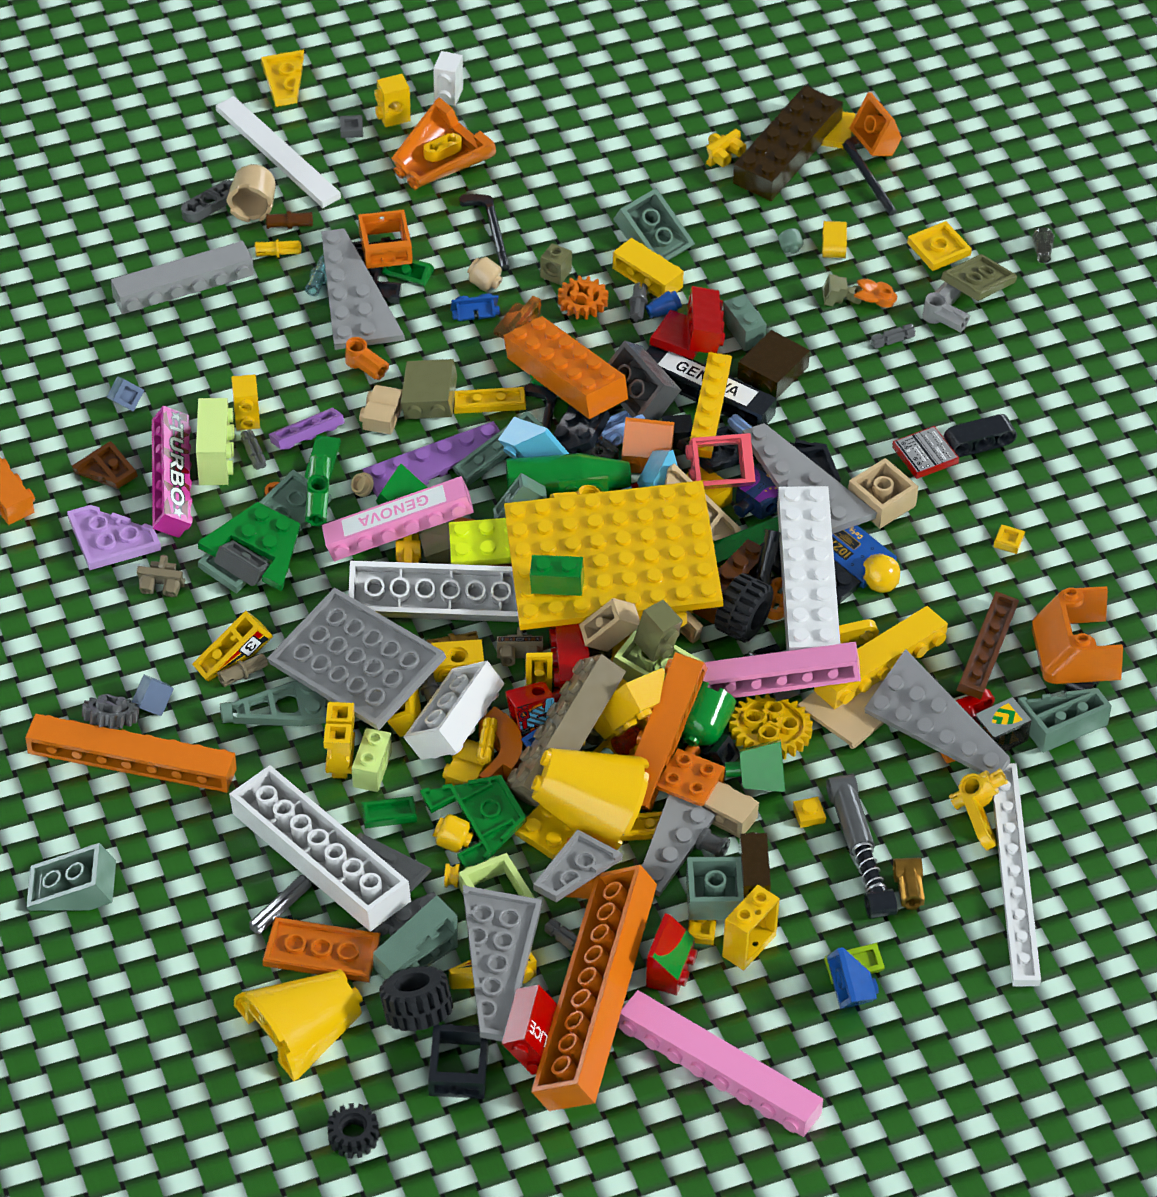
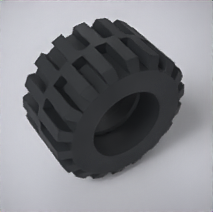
(744, 607)
(416, 998)

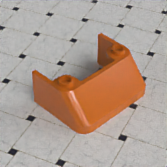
(1069, 656)

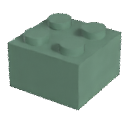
(713, 887)

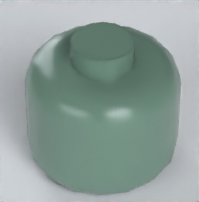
(790, 240)

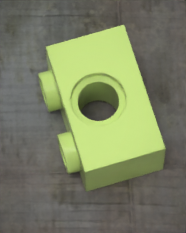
(371, 760)

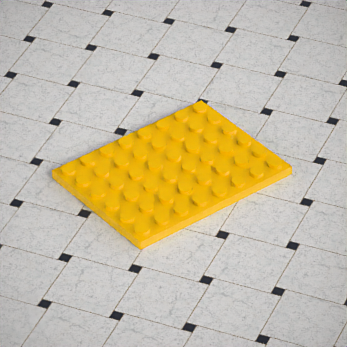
(633, 548)

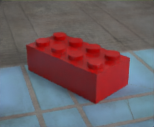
(567, 652)

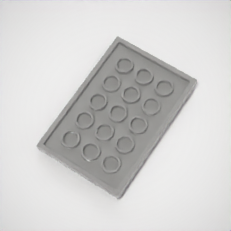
(356, 658)

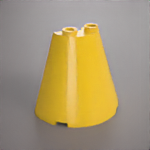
(592, 791)
(302, 1016)

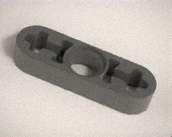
(197, 209)

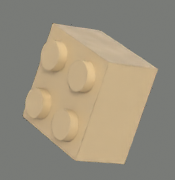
(885, 491)

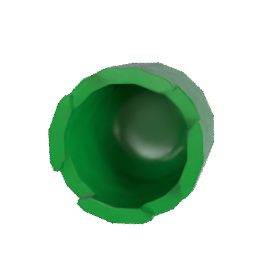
(708, 716)

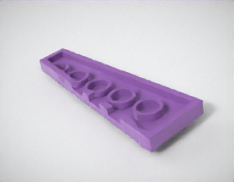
(434, 458)

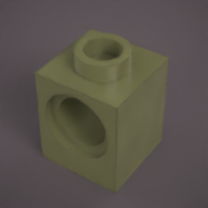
(556, 264)

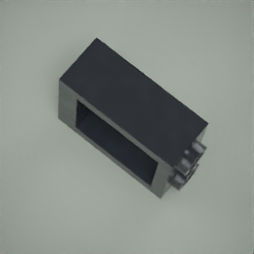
(457, 1084)

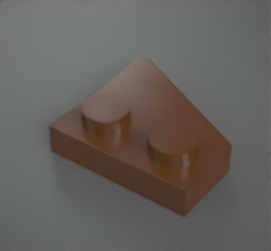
(106, 466)

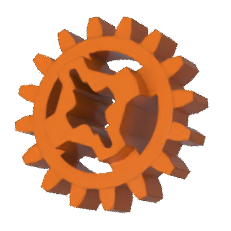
(582, 297)

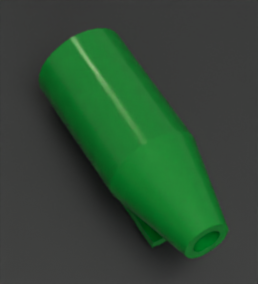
(570, 472)

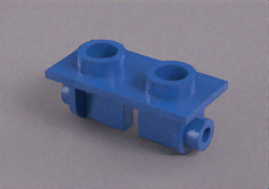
(464, 307)

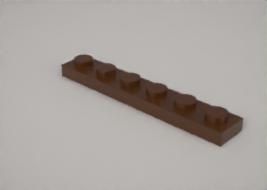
(988, 645)

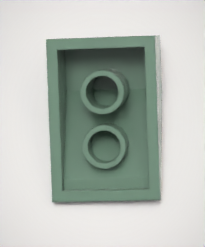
(654, 225)
(73, 881)

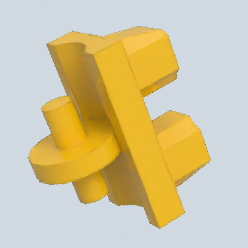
(723, 146)

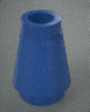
(663, 304)

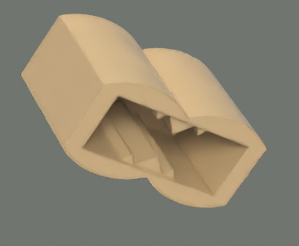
(381, 409)

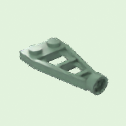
(310, 707)

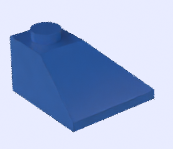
(851, 979)

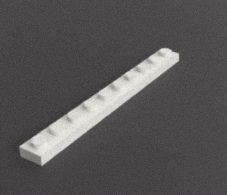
(1016, 882)

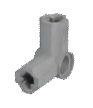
(939, 308)

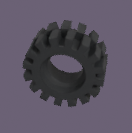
(356, 1144)

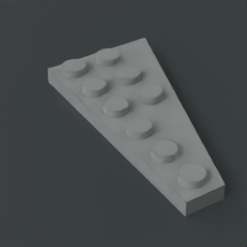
(925, 711)
(500, 945)

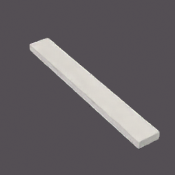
(278, 152)

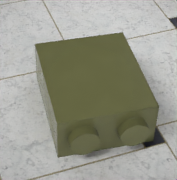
(429, 389)

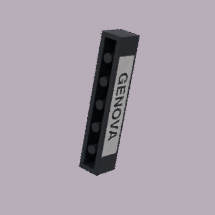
(739, 398)

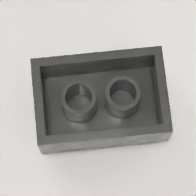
(647, 384)

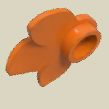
(878, 292)

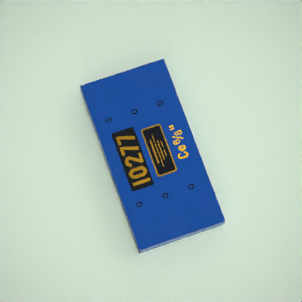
(853, 547)

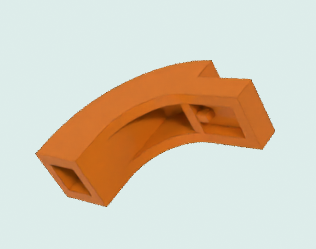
(506, 743)

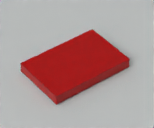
(673, 335)

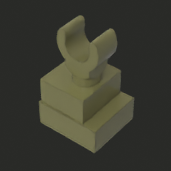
(836, 289)

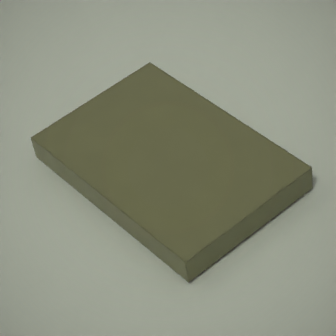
(979, 277)

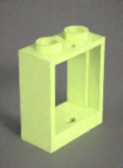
(491, 868)

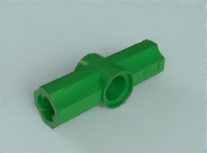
(317, 490)

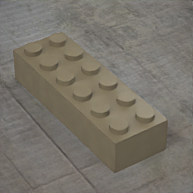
(568, 719)

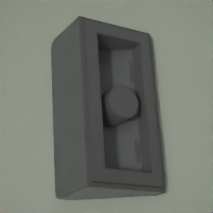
(241, 562)

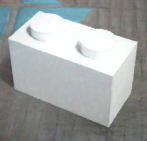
(448, 77)

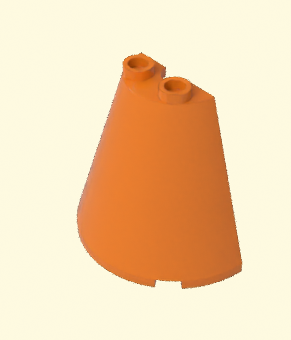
(437, 122)

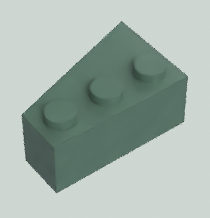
(1065, 716)

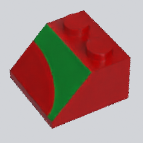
(670, 957)

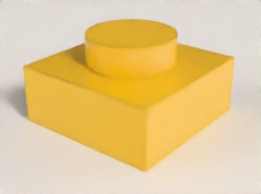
(809, 812)

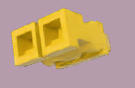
(339, 739)

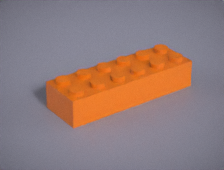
(566, 367)

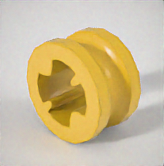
(451, 875)

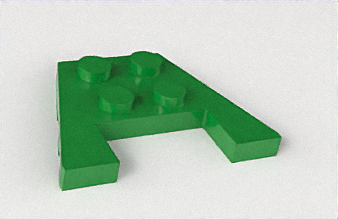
(263, 533)
(488, 809)

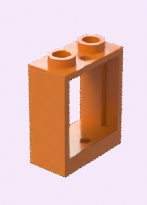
(385, 253)

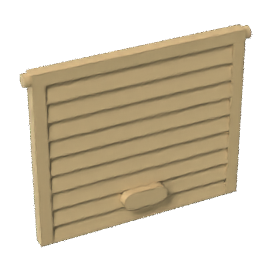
(846, 721)

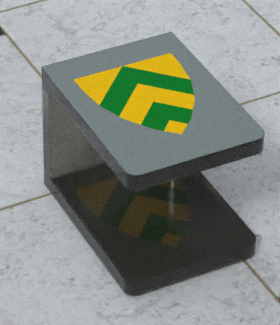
(1006, 724)

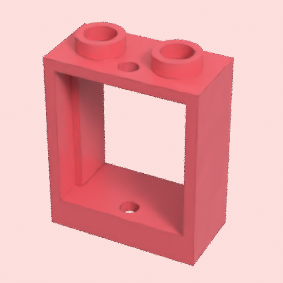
(745, 459)

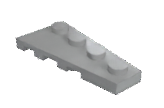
(674, 839)

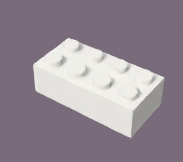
(454, 710)

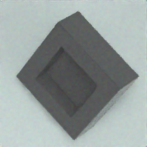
(351, 126)

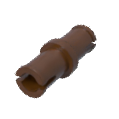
(289, 220)

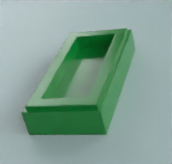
(389, 812)

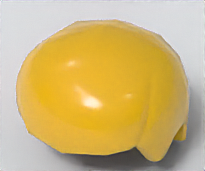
(881, 573)

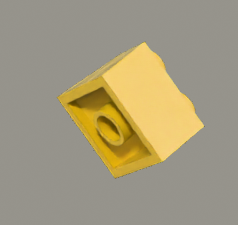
(634, 700)

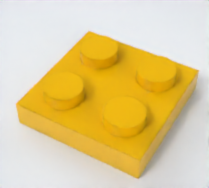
(939, 245)

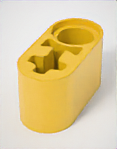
(834, 239)

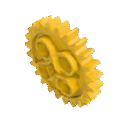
(769, 720)

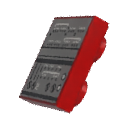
(925, 452)

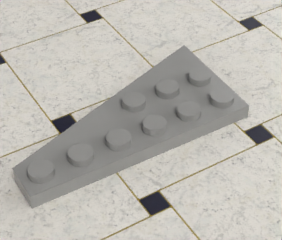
(354, 297)
(793, 469)

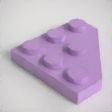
(111, 537)

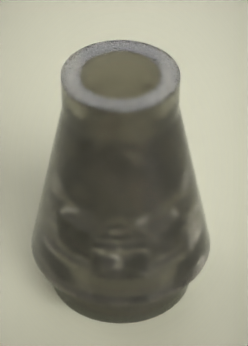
(1043, 244)

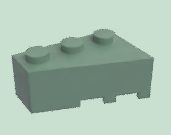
(419, 941)

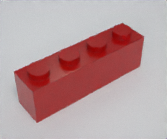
(705, 320)

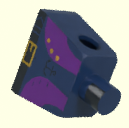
(759, 498)

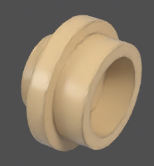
(362, 484)

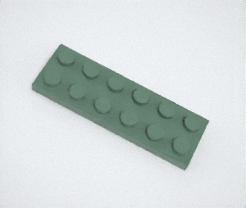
(286, 498)

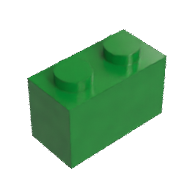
(557, 575)

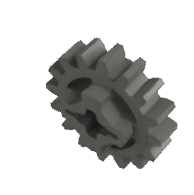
(110, 711)

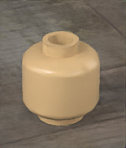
(485, 274)

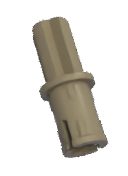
(241, 670)

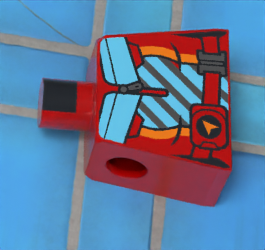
(529, 705)

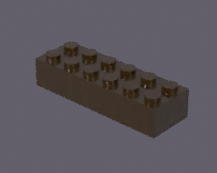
(787, 143)

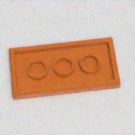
(321, 949)

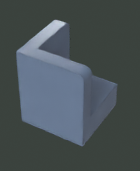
(125, 393)
(152, 695)

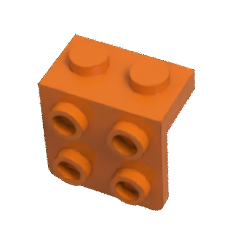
(690, 777)

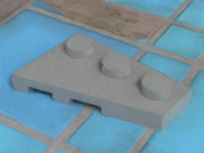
(575, 865)

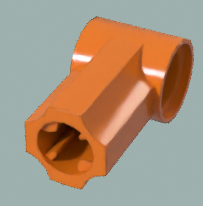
(359, 356)

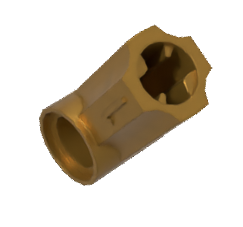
(909, 875)

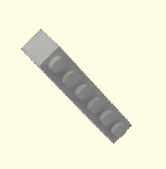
(182, 277)

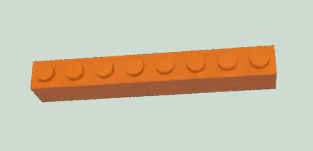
(131, 753)

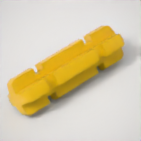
(487, 740)

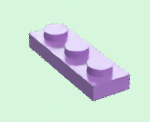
(306, 429)

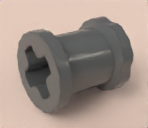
(712, 843)

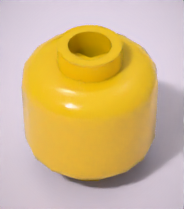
(452, 833)

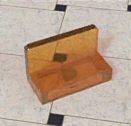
(519, 316)

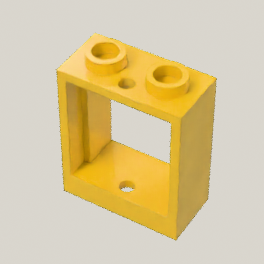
(750, 923)

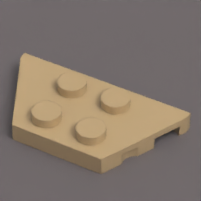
(720, 522)

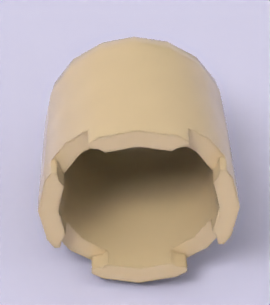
(251, 193)

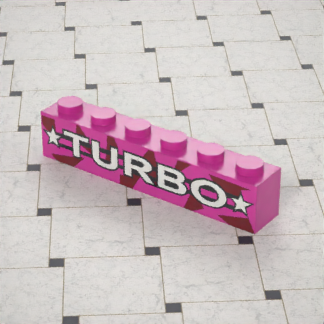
(171, 472)

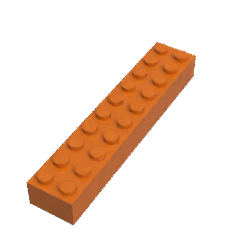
(594, 989)

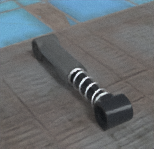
(844, 795)

